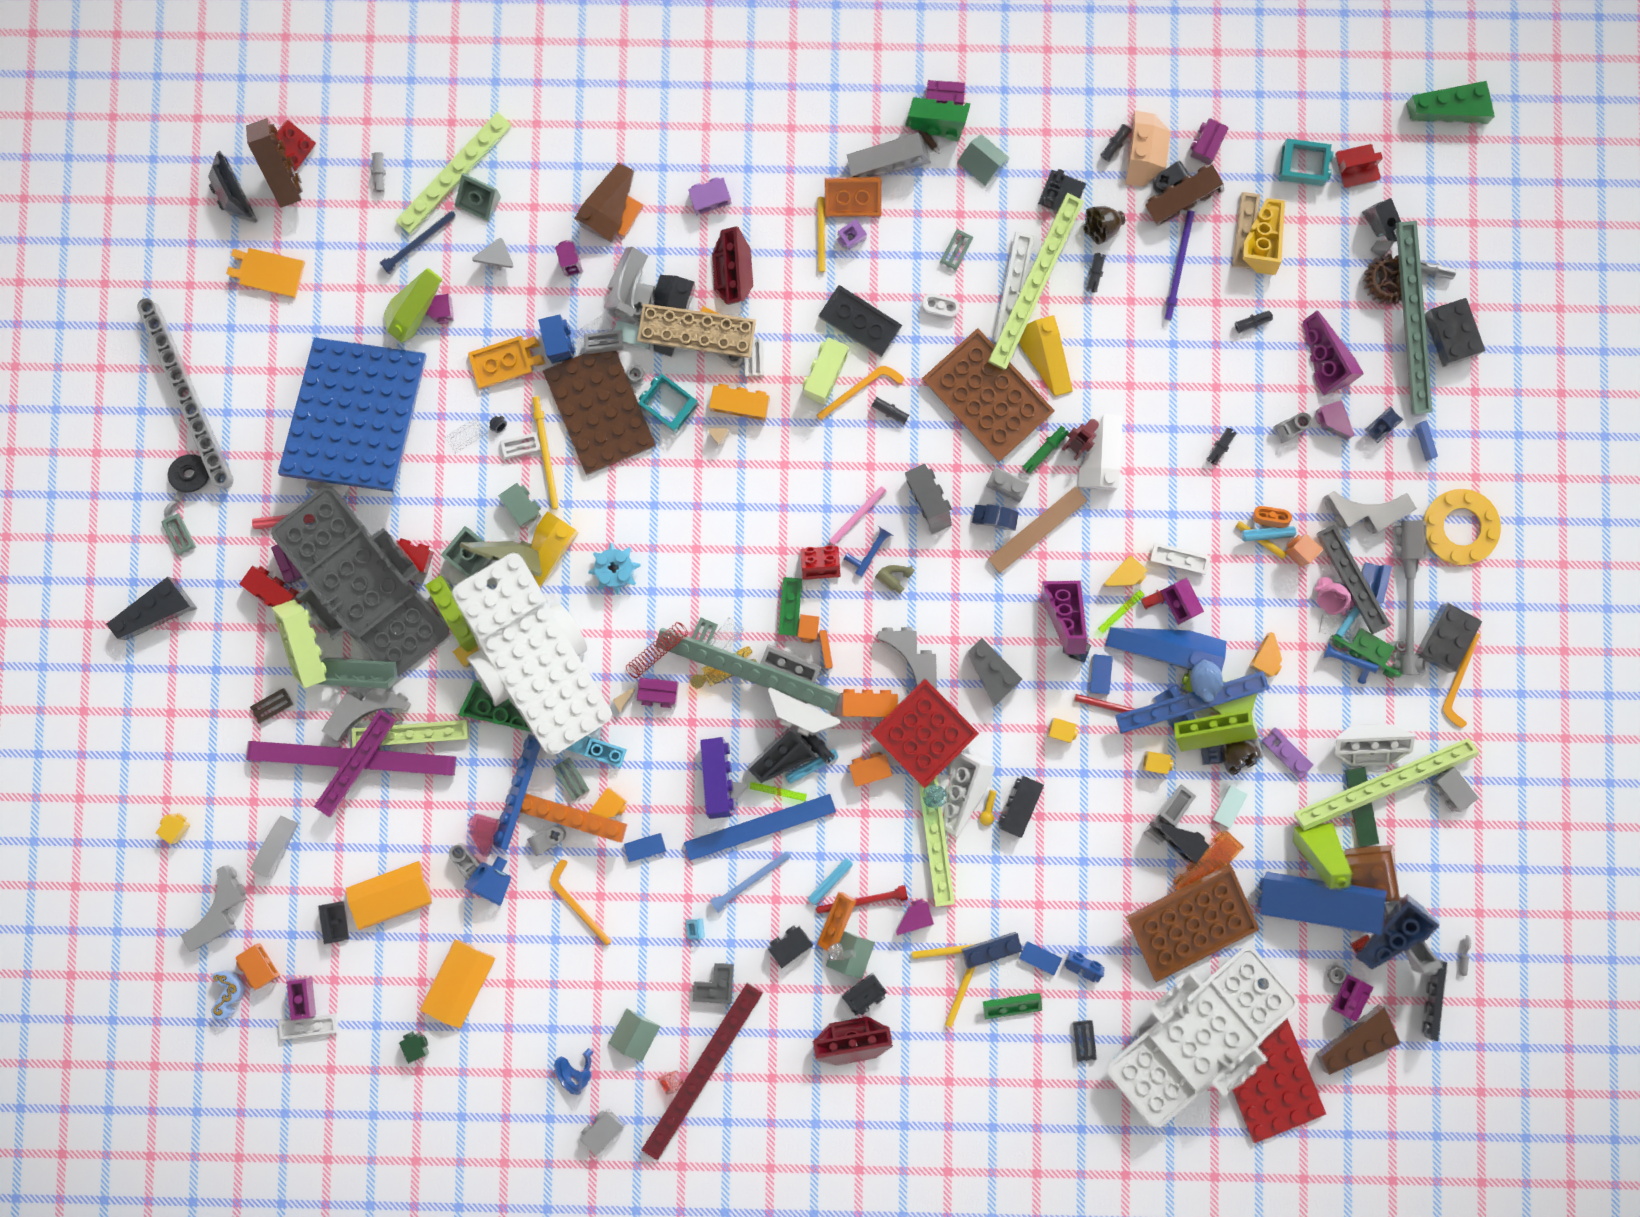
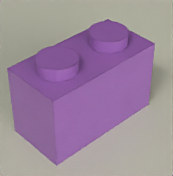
(709, 195)

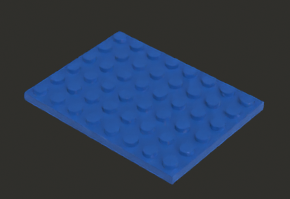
(353, 414)

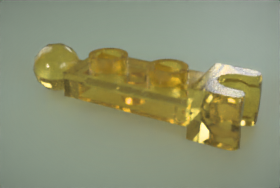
(713, 675)

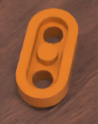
(1272, 516)

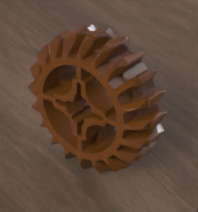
(1384, 274)

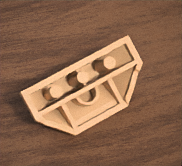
(1147, 149)

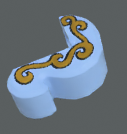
(233, 992)

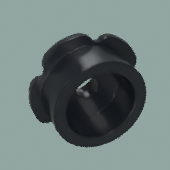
(497, 424)

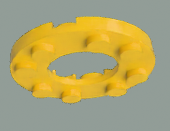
(1489, 527)

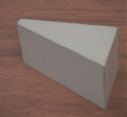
(1381, 247)

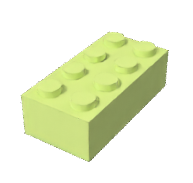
(299, 643)

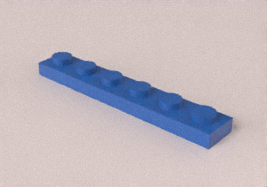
(517, 792)

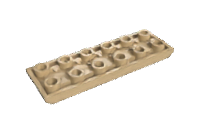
(696, 330)

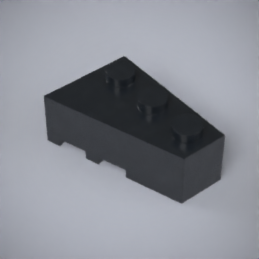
(780, 756)

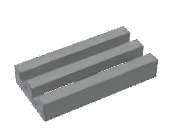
(603, 345)

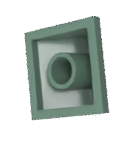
(982, 159)
(477, 197)
(856, 965)
(634, 1035)

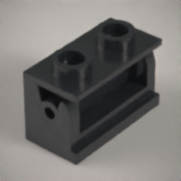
(790, 946)
(864, 994)

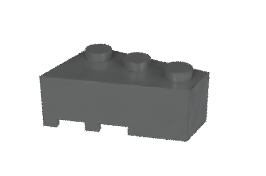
(929, 498)

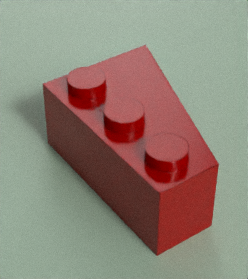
(267, 588)

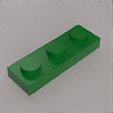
(790, 606)
(1012, 1006)

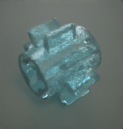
(934, 796)

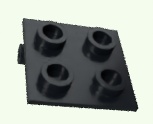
(1057, 187)

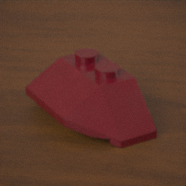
(732, 266)
(852, 1041)

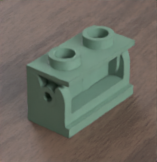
(520, 505)

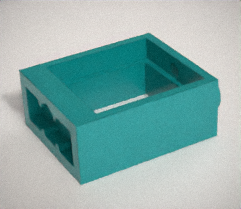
(1304, 178)
(684, 413)

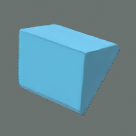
(695, 928)

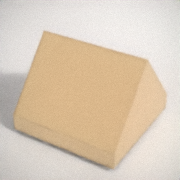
(718, 434)

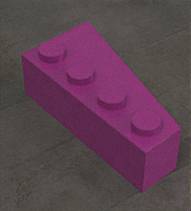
(1067, 613)

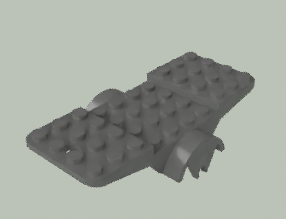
(359, 581)

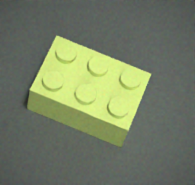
(825, 370)

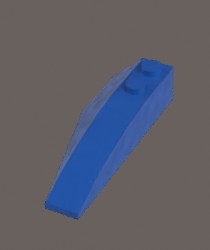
(1169, 646)

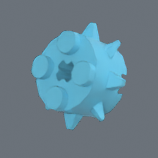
(623, 575)

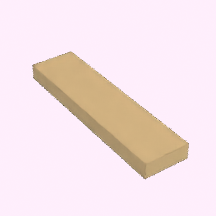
(1247, 215)

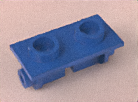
(1092, 969)

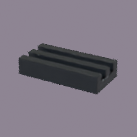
(1086, 1057)

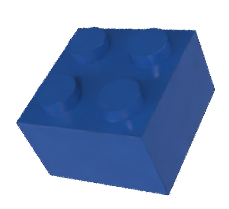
(556, 338)

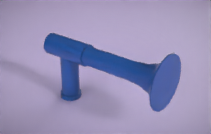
(862, 566)
(1364, 665)

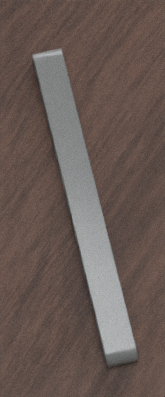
(179, 386)

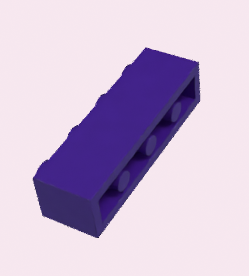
(716, 778)

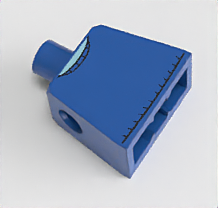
(490, 881)

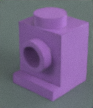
(855, 229)

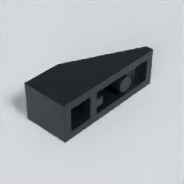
(1186, 843)

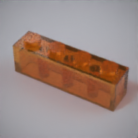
(1219, 854)

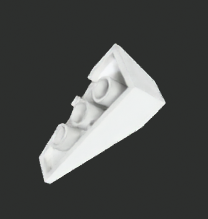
(1103, 461)
(967, 784)

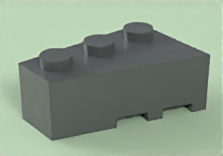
(994, 672)

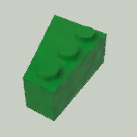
(937, 118)

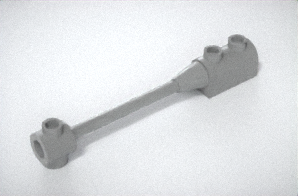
(1411, 551)

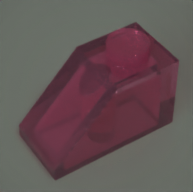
(482, 831)

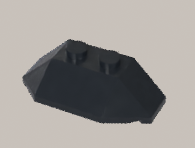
(229, 190)

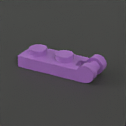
(1287, 753)

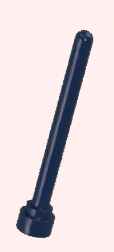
(389, 263)

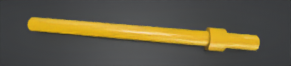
(538, 416)

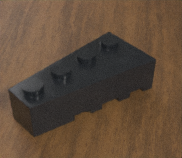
(154, 608)

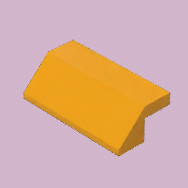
(388, 895)
(457, 983)

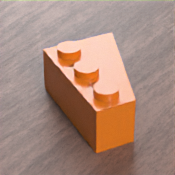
(865, 703)

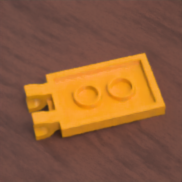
(268, 271)
(504, 361)

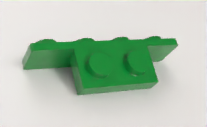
(1370, 649)

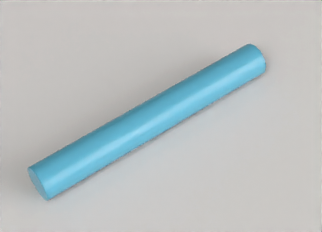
(1348, 622)

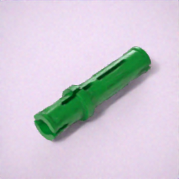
(1050, 444)

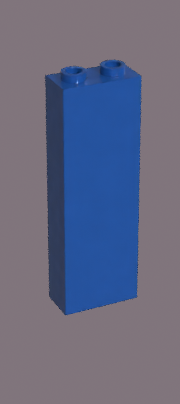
(1316, 903)

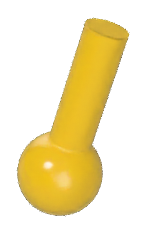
(986, 817)

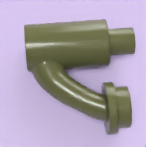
(891, 581)

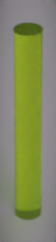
(1121, 611)
(778, 791)

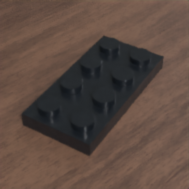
(860, 321)
(1434, 1005)

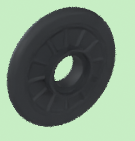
(187, 484)

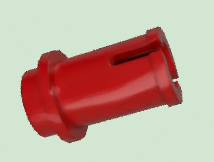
(1153, 599)

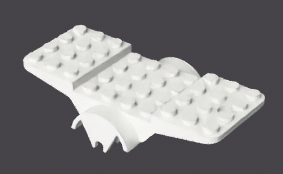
(530, 654)
(1203, 1037)

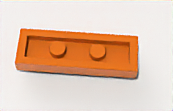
(836, 920)

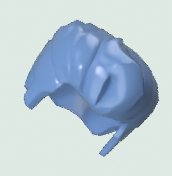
(1206, 680)

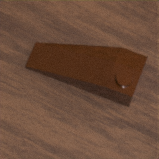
(605, 206)

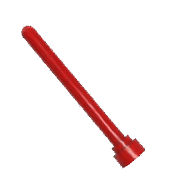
(899, 893)

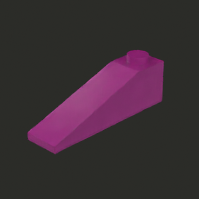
(1332, 360)

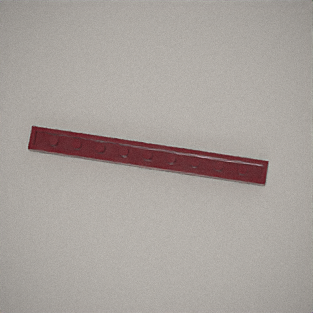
(702, 1071)

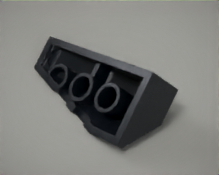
(674, 293)

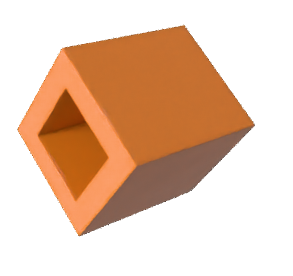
(808, 628)

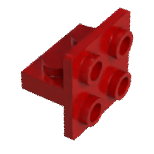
(296, 142)
(1358, 165)
(820, 562)

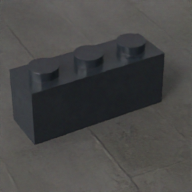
(1020, 806)

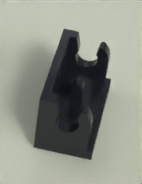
(333, 922)

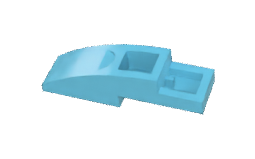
(599, 750)

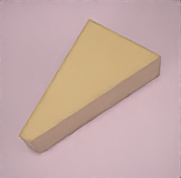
(622, 700)

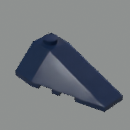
(1402, 928)

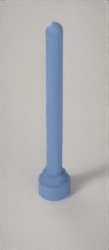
(719, 902)

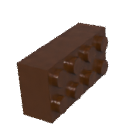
(273, 162)

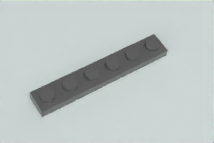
(1353, 579)

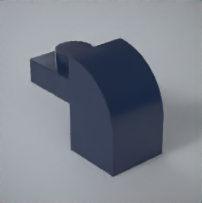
(995, 516)

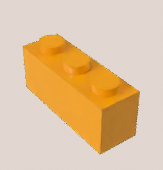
(739, 402)

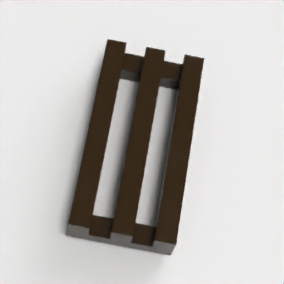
(256, 713)

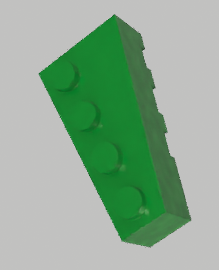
(1459, 103)
(481, 707)

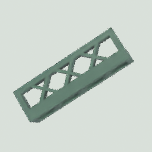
(359, 673)

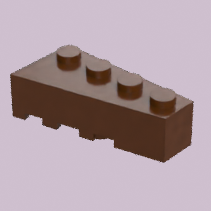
(1184, 195)
(1361, 1041)

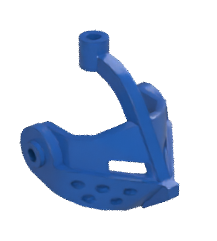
(565, 1071)

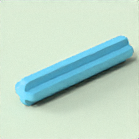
(1268, 533)
(808, 768)
(830, 881)

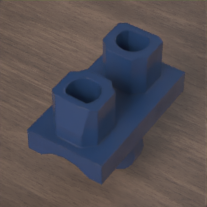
(1383, 424)

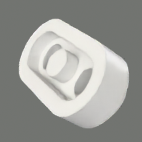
(941, 303)

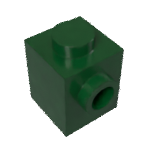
(414, 1046)

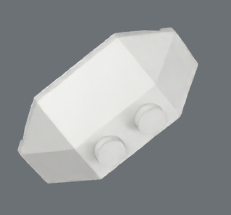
(800, 715)
(1373, 745)

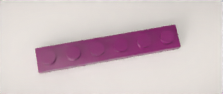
(355, 763)

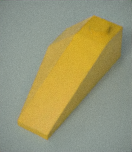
(1264, 242)
(1045, 350)
(551, 541)

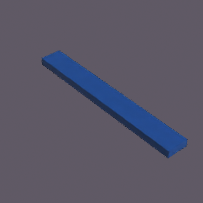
(1190, 703)
(759, 827)

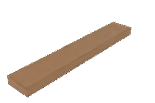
(1037, 529)

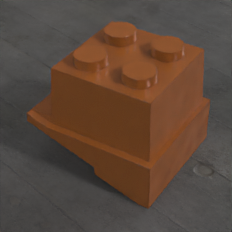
(1374, 869)

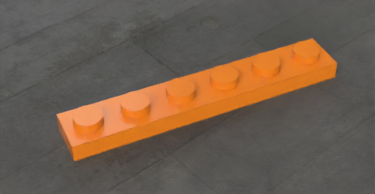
(573, 818)

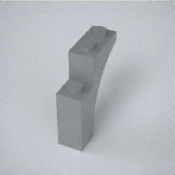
(624, 282)
(1375, 515)
(905, 642)
(354, 708)
(217, 919)
(1420, 955)

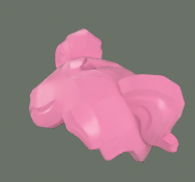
(1333, 597)

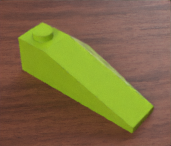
(410, 305)

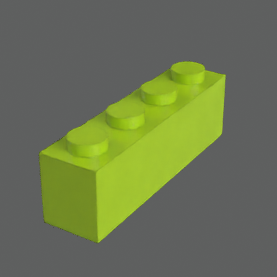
(442, 595)
(1216, 730)

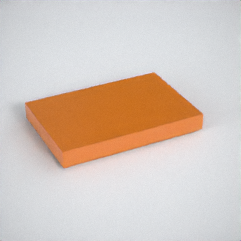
(852, 196)

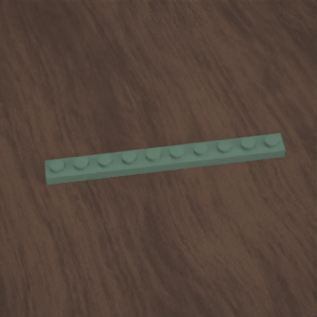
(1414, 317)
(752, 671)

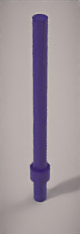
(1171, 300)

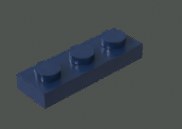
(991, 950)

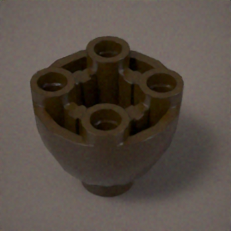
(1103, 223)
(1239, 755)

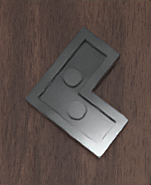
(720, 989)

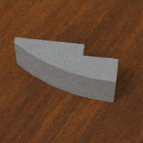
(1171, 811)
(274, 846)

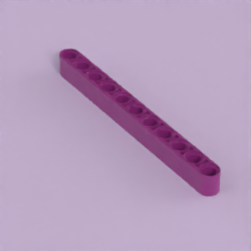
(336, 756)

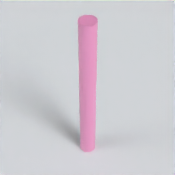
(861, 511)

